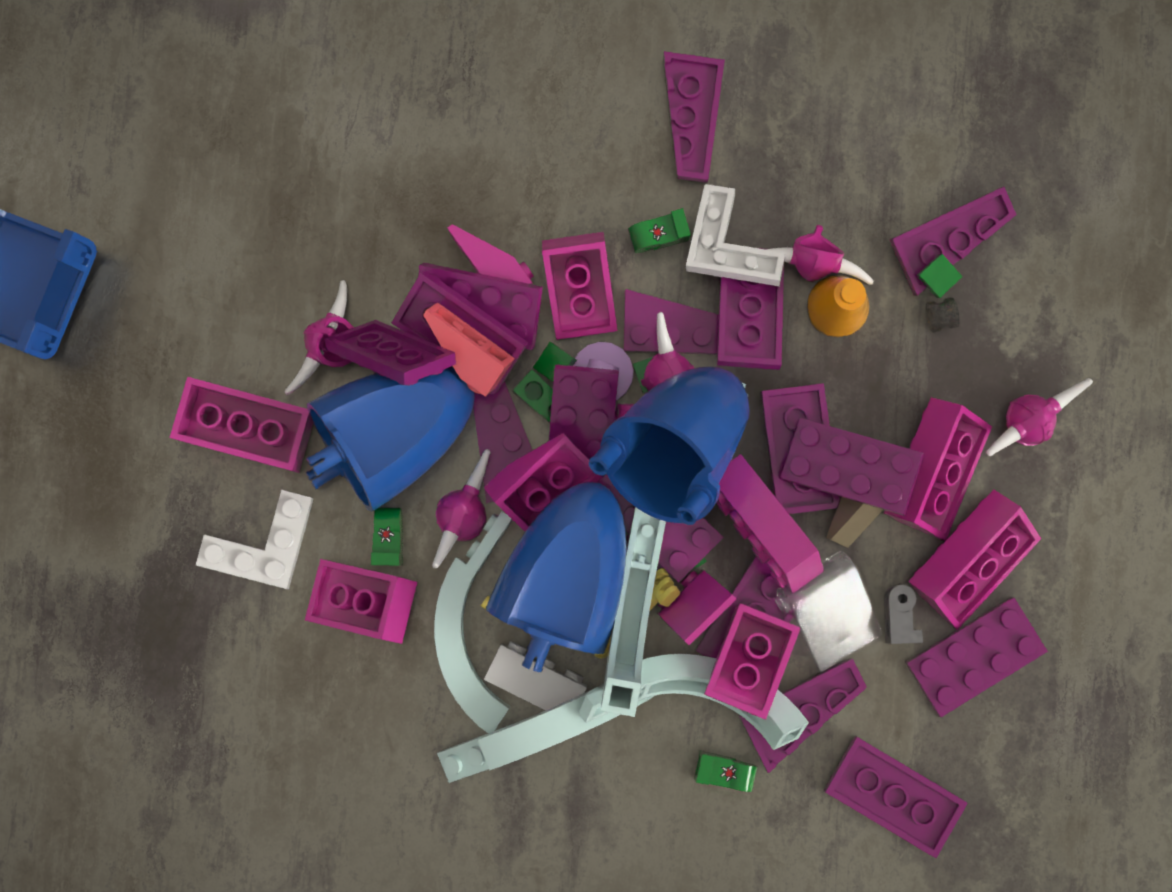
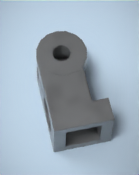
(899, 616)

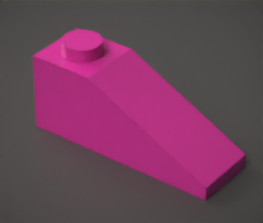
(489, 259)

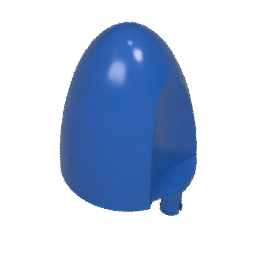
(387, 432)
(676, 444)
(566, 574)

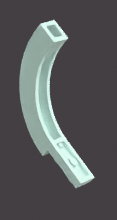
(629, 630)
(456, 666)
(690, 676)
(519, 739)

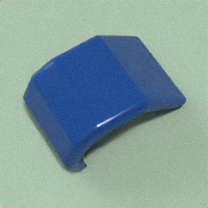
(39, 283)

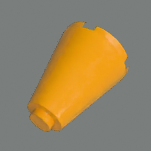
(838, 306)

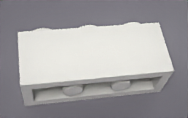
(541, 689)

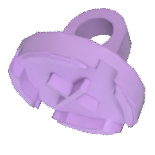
(608, 356)

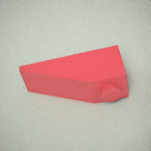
(477, 358)

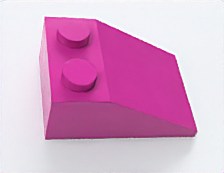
(579, 285)
(538, 478)
(361, 601)
(696, 606)
(751, 660)

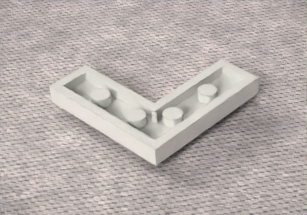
(714, 257)
(278, 560)

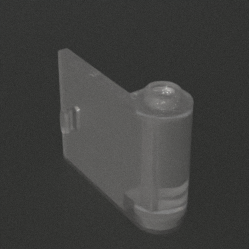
(832, 612)

